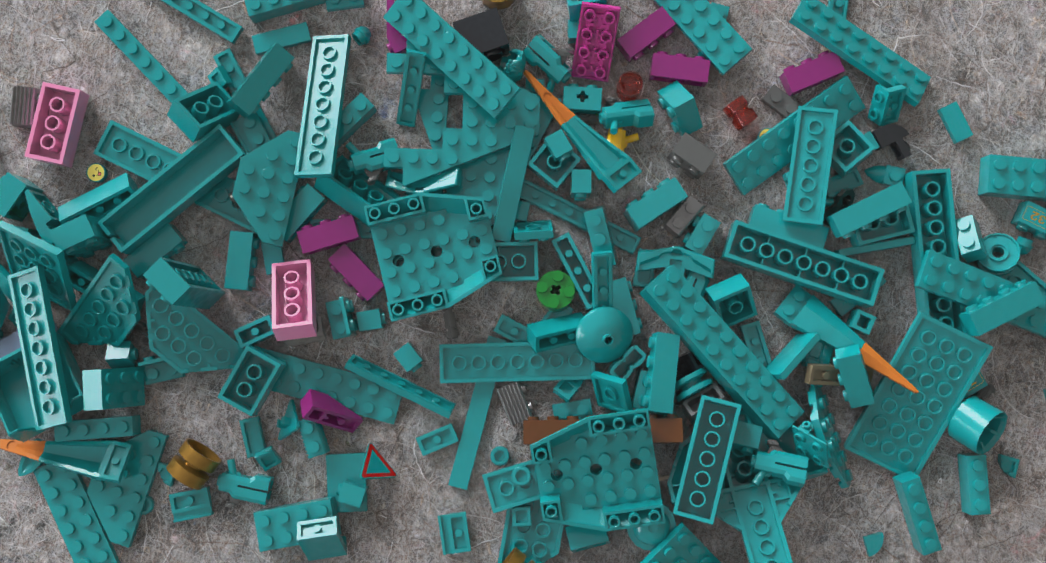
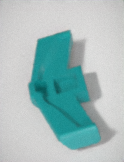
(434, 183)
(679, 257)

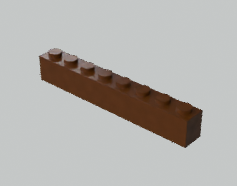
(662, 429)

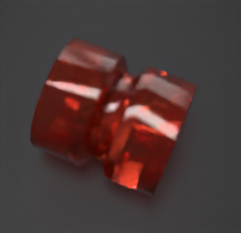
(629, 86)
(740, 113)

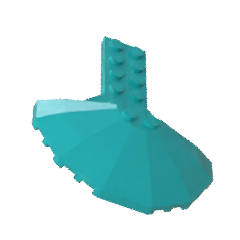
(750, 508)

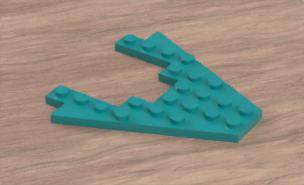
(479, 134)
(484, 175)

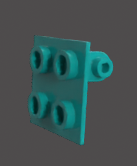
(808, 445)

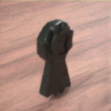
(843, 199)

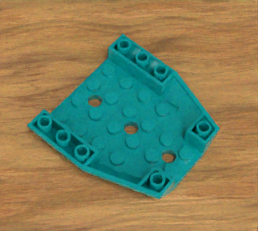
(411, 229)
(603, 500)

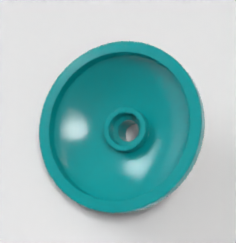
(599, 325)

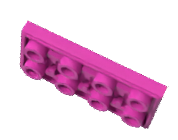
(595, 41)

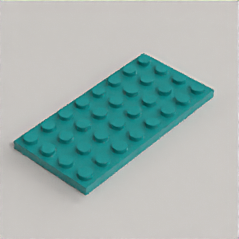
(907, 425)

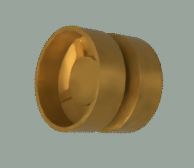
(193, 464)

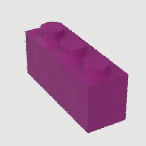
(646, 35)
(679, 68)
(811, 73)
(328, 234)
(356, 273)

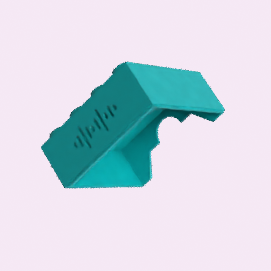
(14, 392)

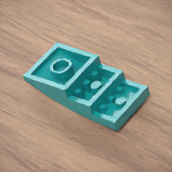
(45, 217)

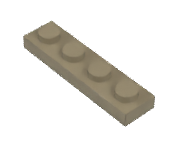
(826, 374)

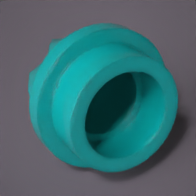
(361, 35)
(1024, 244)

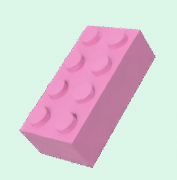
(57, 125)
(293, 300)

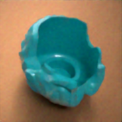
(514, 64)

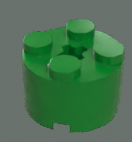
(557, 280)

